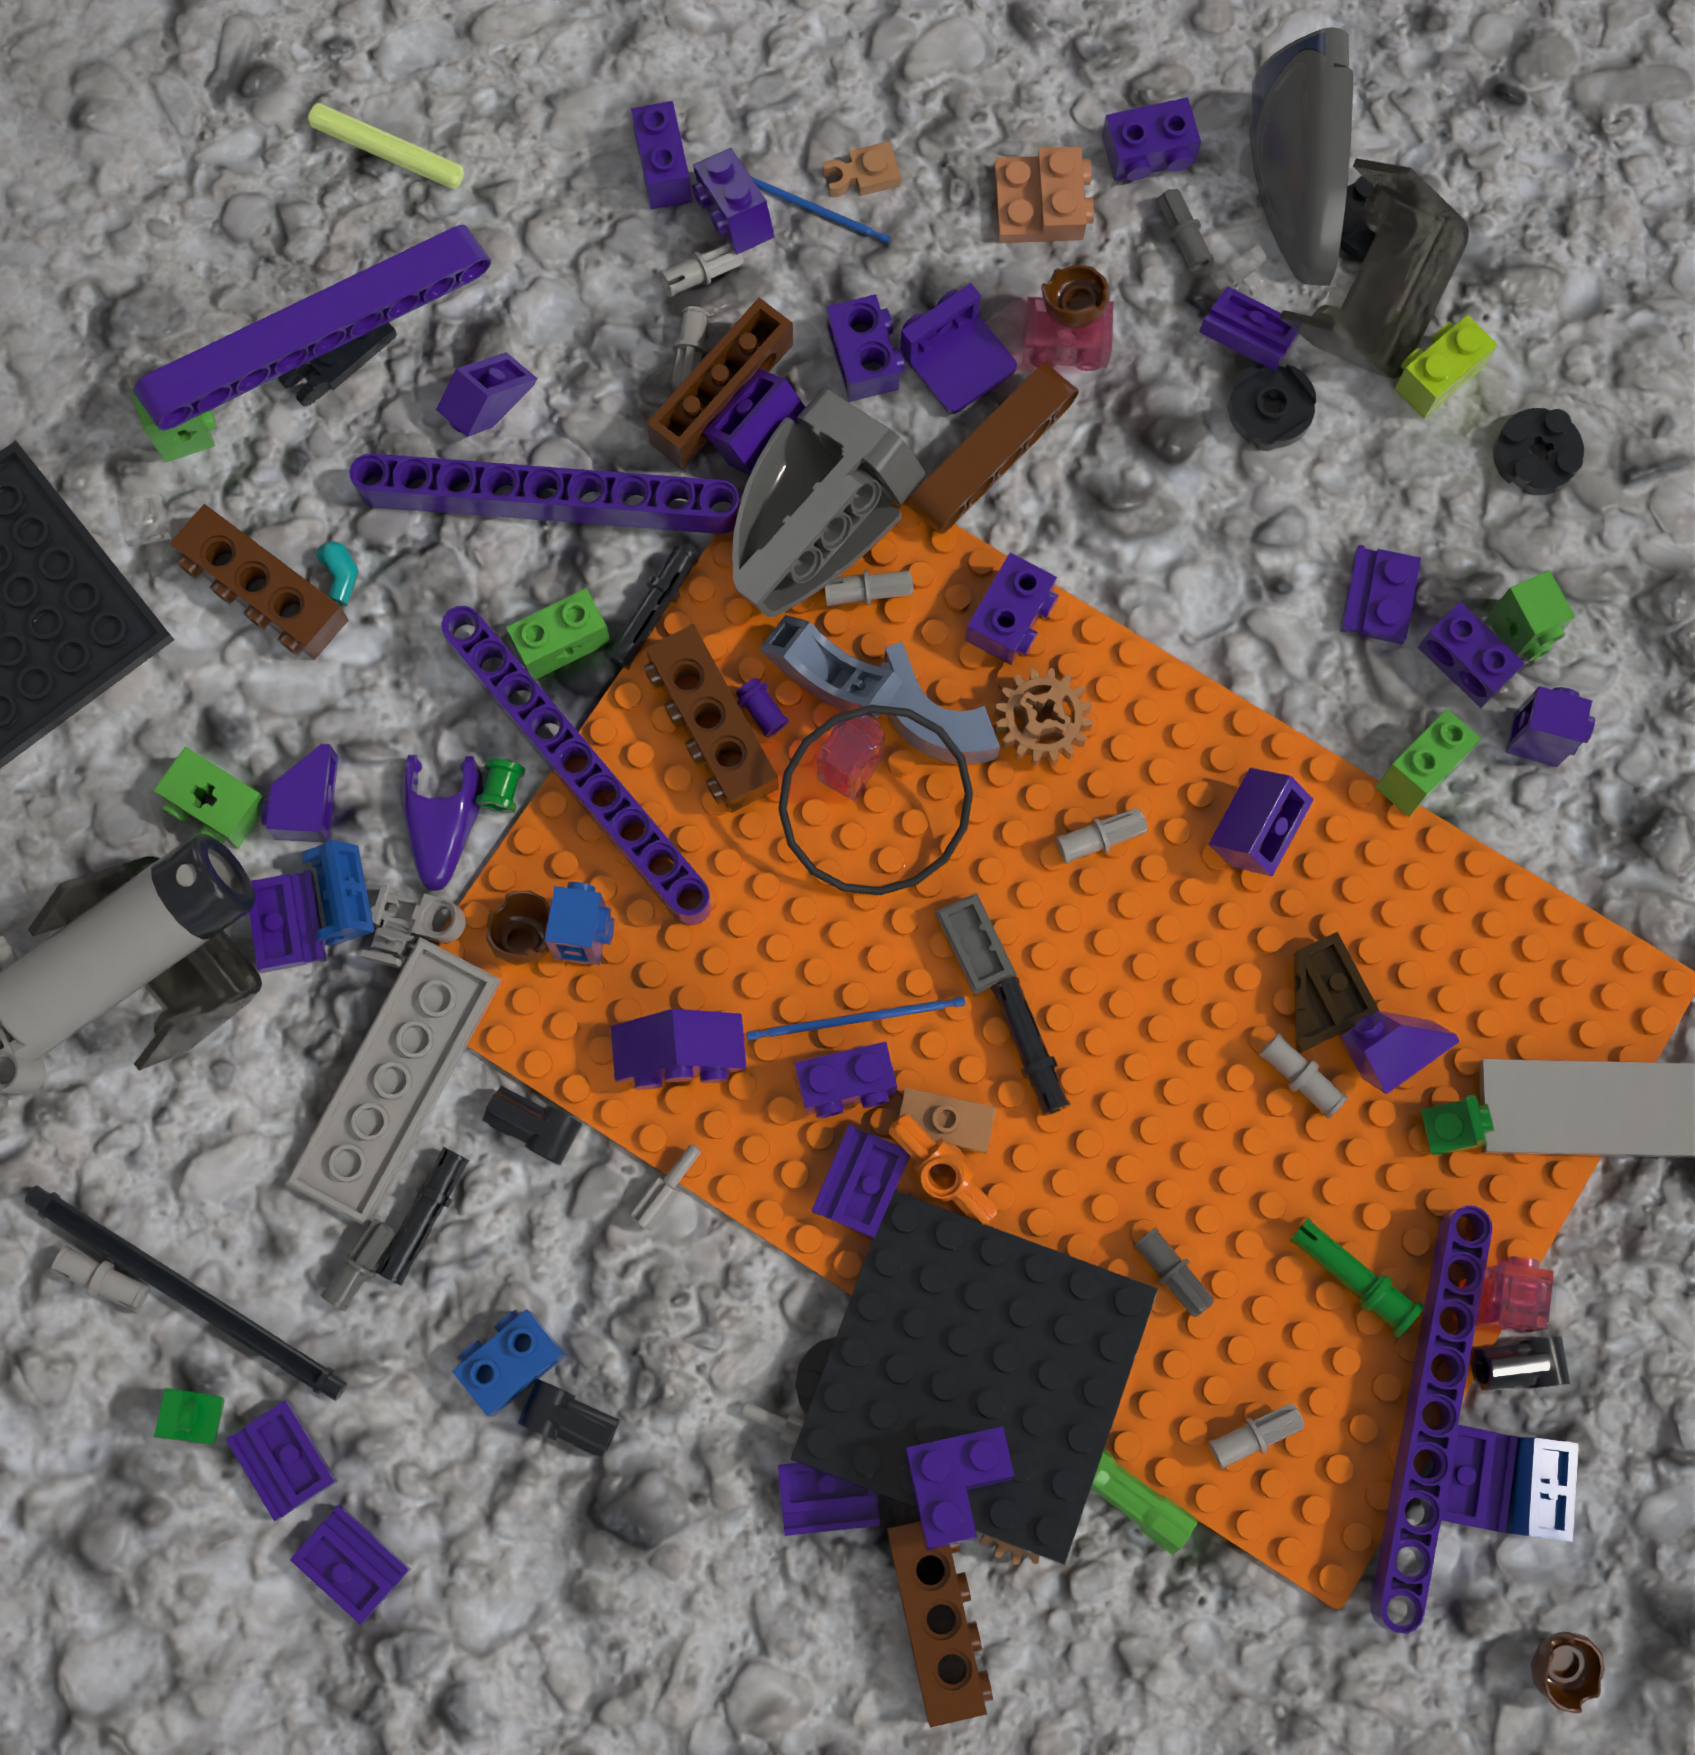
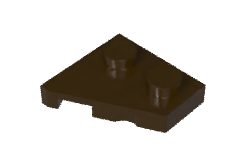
(1327, 992)

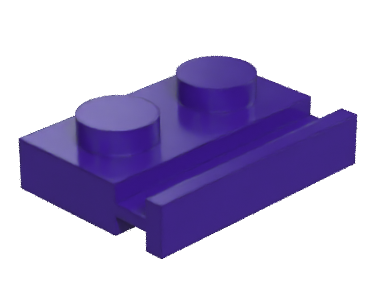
(1249, 328)
(1380, 594)
(286, 922)
(861, 1181)
(281, 1460)
(1480, 1479)
(822, 1502)
(350, 1564)

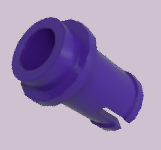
(761, 707)

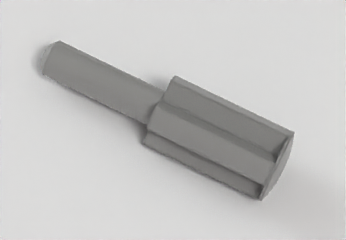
(663, 1191)
(789, 1428)

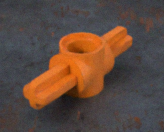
(929, 1153)

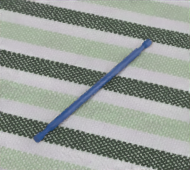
(820, 210)
(855, 1018)

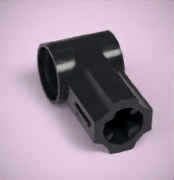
(540, 1128)
(1531, 1363)
(559, 1415)

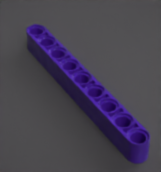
(310, 328)
(529, 481)
(568, 744)
(1416, 1435)

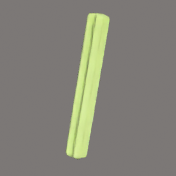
(386, 146)

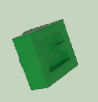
(1457, 1126)
(189, 1416)

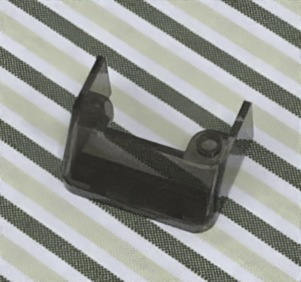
(1400, 278)
(197, 990)

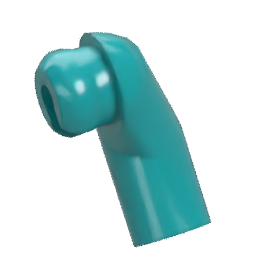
(342, 567)

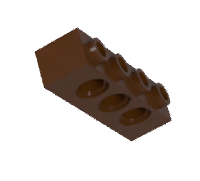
(752, 343)
(210, 535)
(688, 655)
(942, 1699)

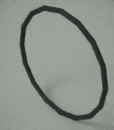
(885, 710)

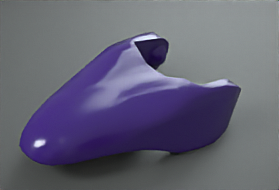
(439, 825)

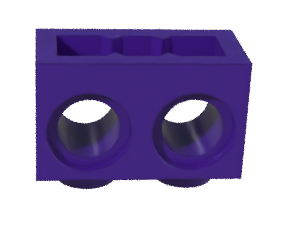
(661, 155)
(856, 348)
(1470, 655)

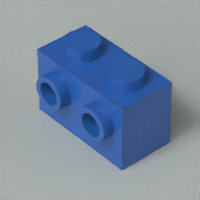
(578, 924)
(508, 1361)

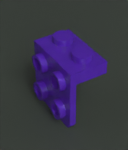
(955, 350)

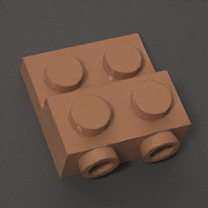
(1043, 196)

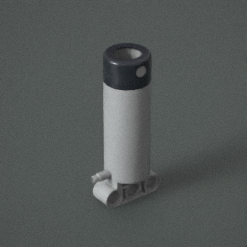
(114, 952)

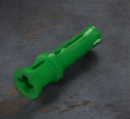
(1374, 1291)

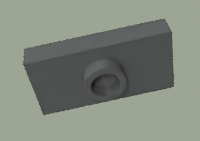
(975, 944)

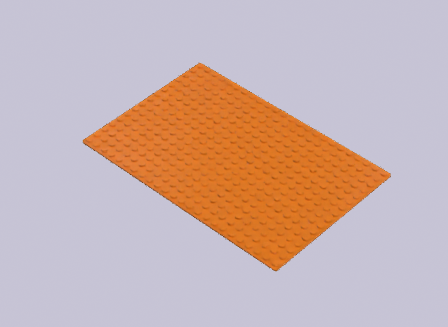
(1149, 988)

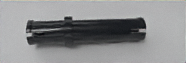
(660, 592)
(1034, 1056)
(422, 1216)

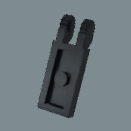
(337, 364)

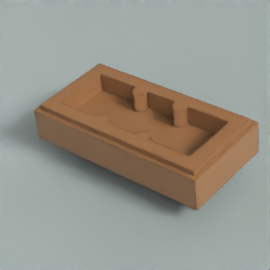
(952, 1119)

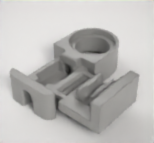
(403, 920)

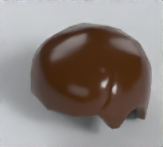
(1076, 296)
(519, 928)
(1568, 1670)

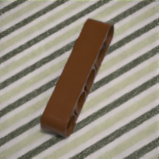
(993, 448)

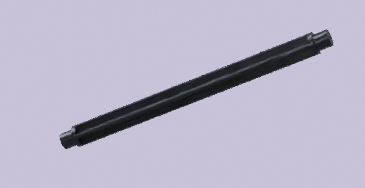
(186, 1293)

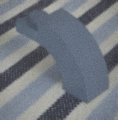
(826, 669)
(967, 729)

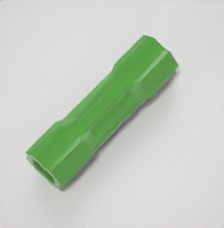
(1155, 1514)

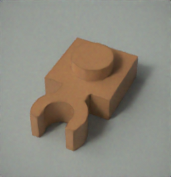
(869, 169)

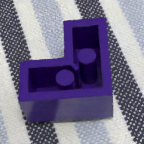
(678, 1047)
(944, 1473)

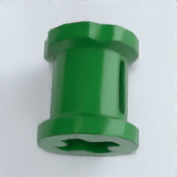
(500, 785)

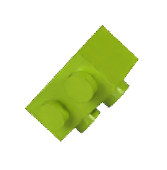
(1445, 366)

